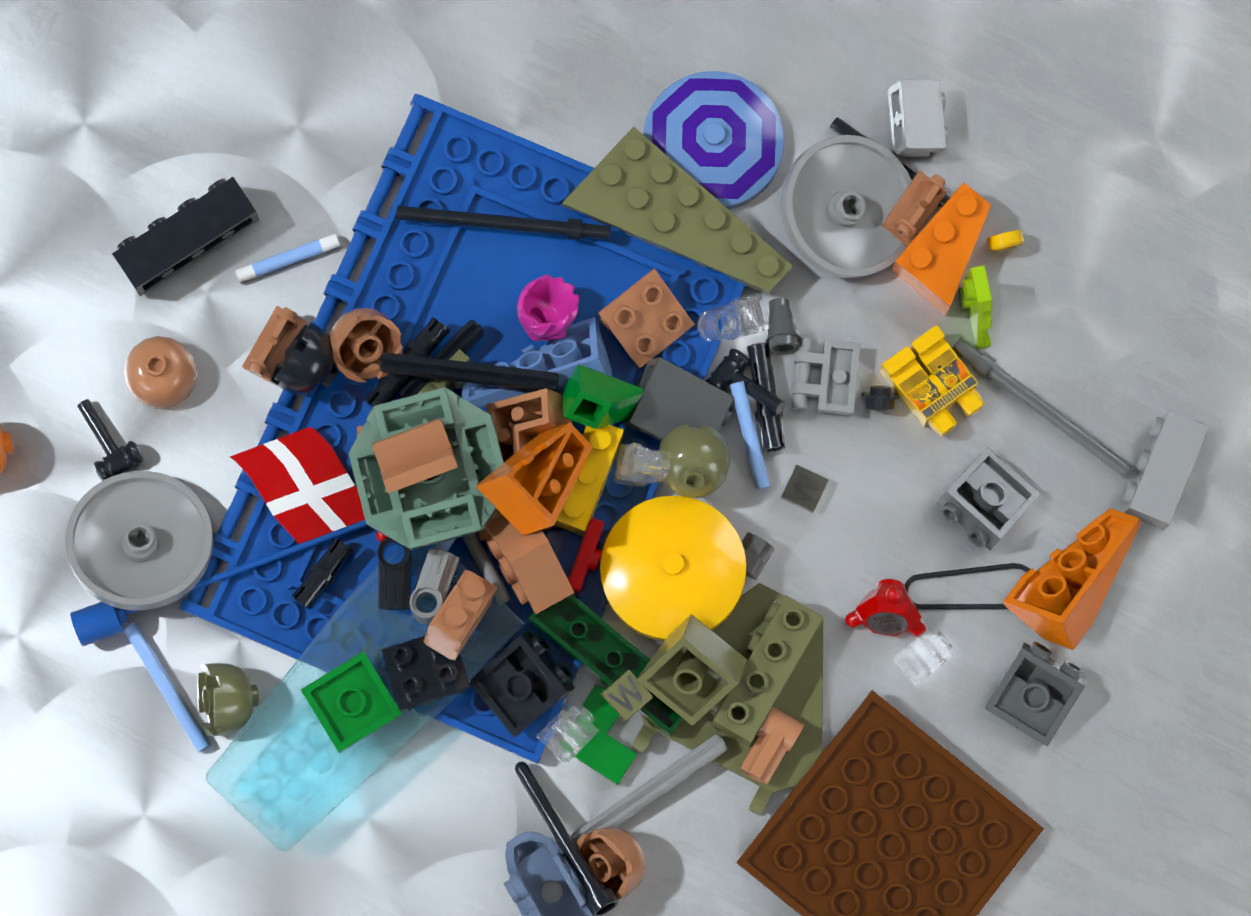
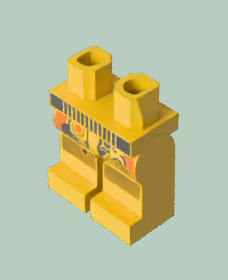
(932, 381)

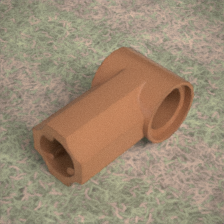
(774, 740)

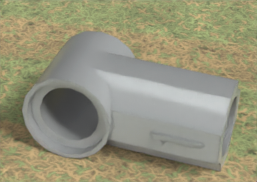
(434, 582)

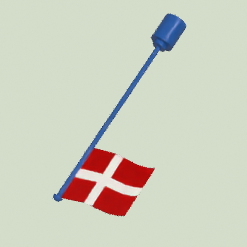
(303, 491)

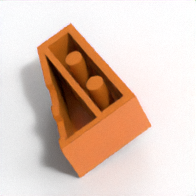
(943, 248)
(538, 478)

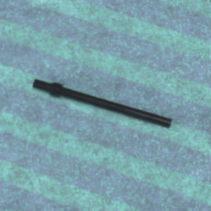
(573, 229)

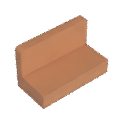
(414, 455)

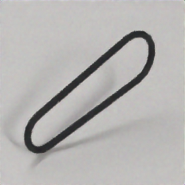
(958, 572)

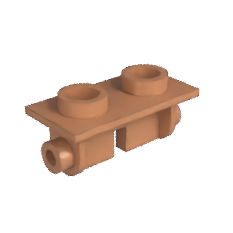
(915, 207)
(273, 342)

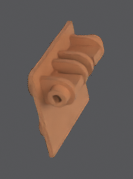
(646, 318)

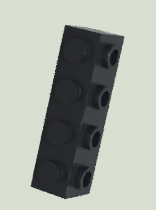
(185, 235)

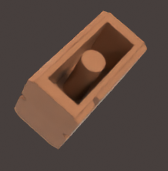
(460, 615)

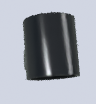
(393, 579)

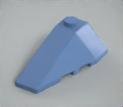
(579, 346)

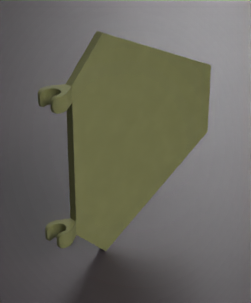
(799, 699)

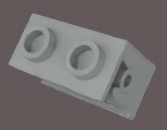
(917, 118)

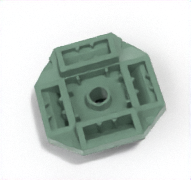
(438, 507)

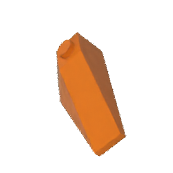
(1071, 587)

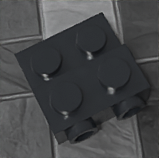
(523, 683)

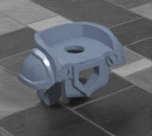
(532, 862)

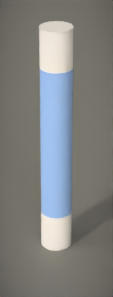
(287, 258)

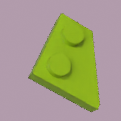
(977, 298)

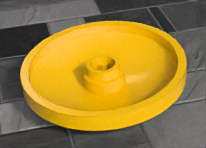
(670, 563)

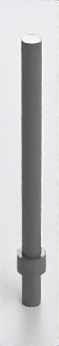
(986, 365)

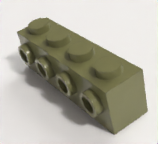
(766, 670)

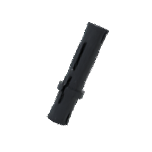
(422, 346)
(763, 375)

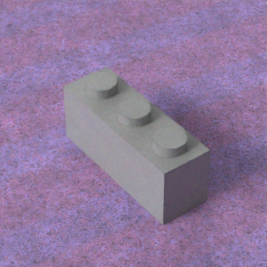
(1164, 469)

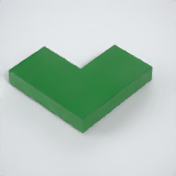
(603, 752)

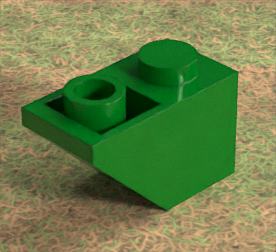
(598, 398)

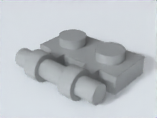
(837, 380)

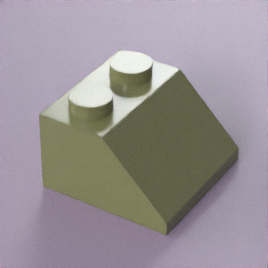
(693, 670)

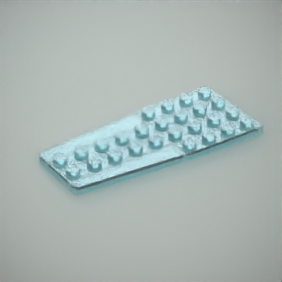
(282, 762)

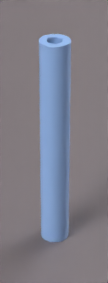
(749, 435)

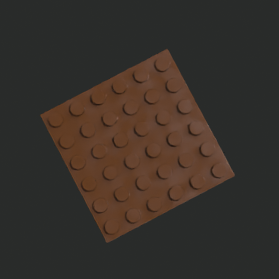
(888, 827)

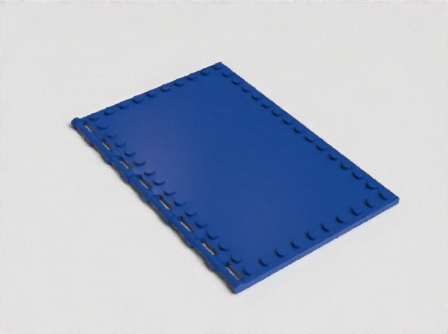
(456, 278)

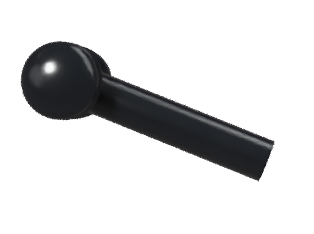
(731, 371)
(117, 459)

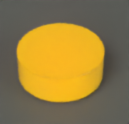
(1005, 240)

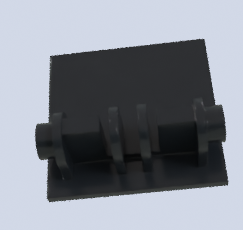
(422, 674)

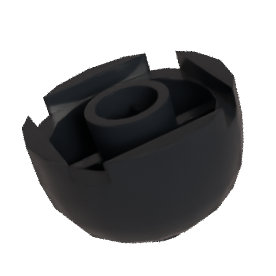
(306, 362)

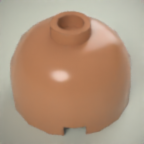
(360, 341)
(160, 372)
(613, 858)

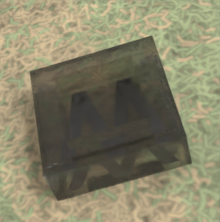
(804, 488)

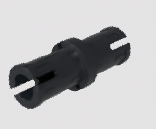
(322, 573)

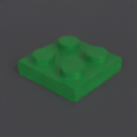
(351, 702)

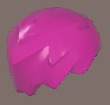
(547, 308)

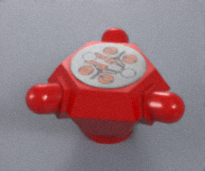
(887, 611)

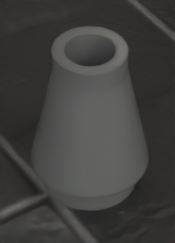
(783, 332)

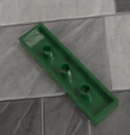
(600, 651)

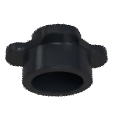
(880, 398)

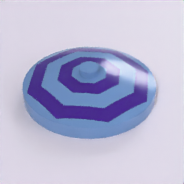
(719, 134)

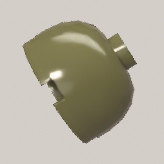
(697, 460)
(225, 697)

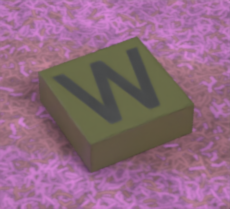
(626, 695)

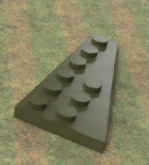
(664, 206)

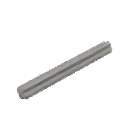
(656, 786)

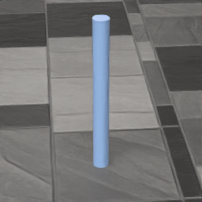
(167, 687)

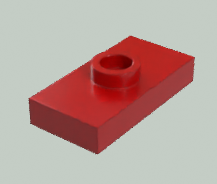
(587, 556)

